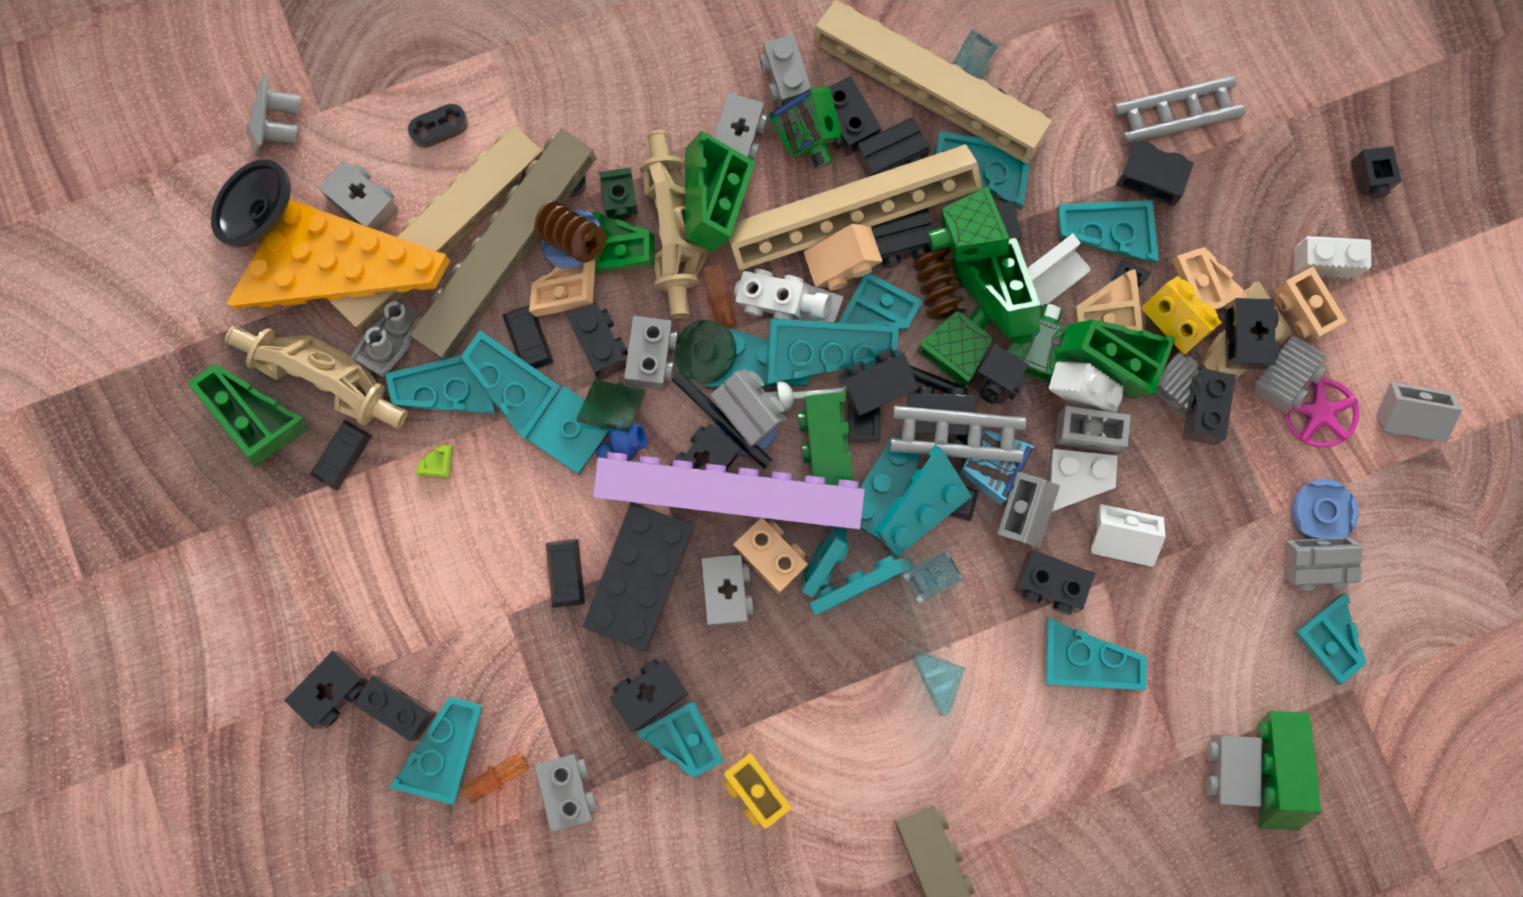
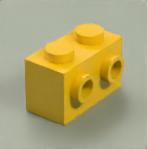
(1181, 314)
(757, 791)

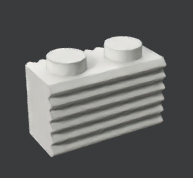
(1333, 256)
(1086, 386)

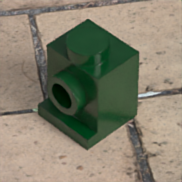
(614, 182)

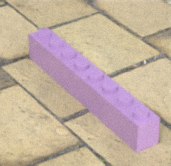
(729, 492)

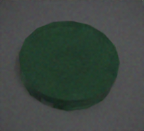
(705, 351)

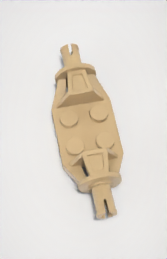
(667, 186)
(322, 365)

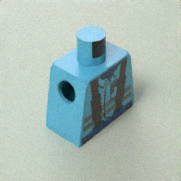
(992, 476)

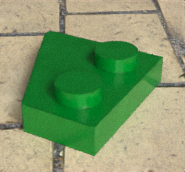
(625, 246)

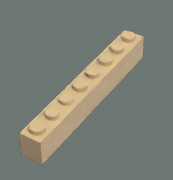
(931, 81)
(858, 203)
(454, 214)

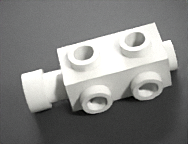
(769, 297)

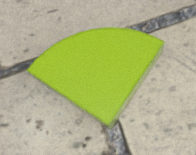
(436, 463)

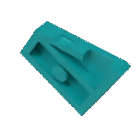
(881, 304)
(825, 556)
(685, 740)

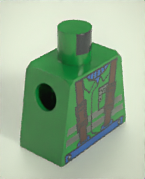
(808, 125)

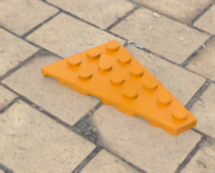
(332, 259)

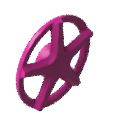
(1322, 414)

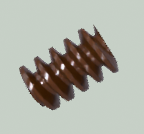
(569, 232)
(937, 284)

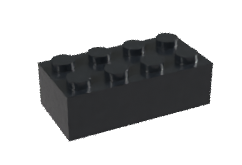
(638, 577)

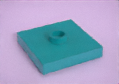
(563, 436)

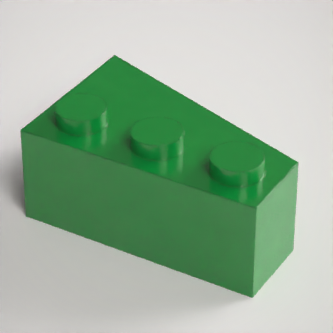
(713, 190)
(1003, 290)
(1123, 354)
(247, 416)
(826, 437)
(1287, 771)

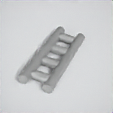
(1190, 95)
(975, 421)

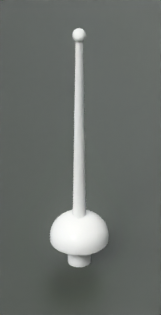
(786, 395)

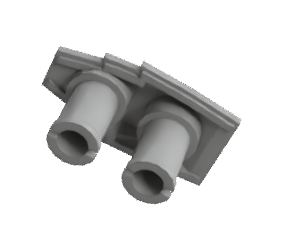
(259, 127)
(386, 339)

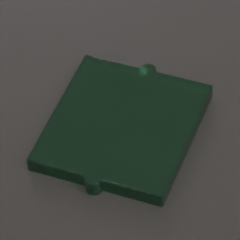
(611, 406)

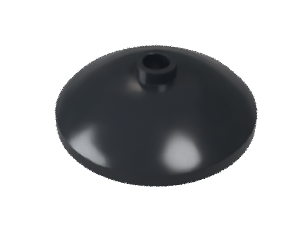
(251, 203)

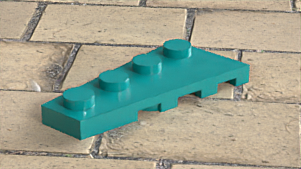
(818, 347)

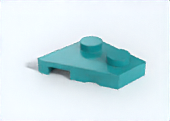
(1334, 640)

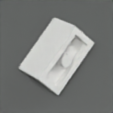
(1058, 270)
(1128, 535)

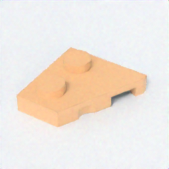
(1208, 277)
(563, 290)
(1114, 303)

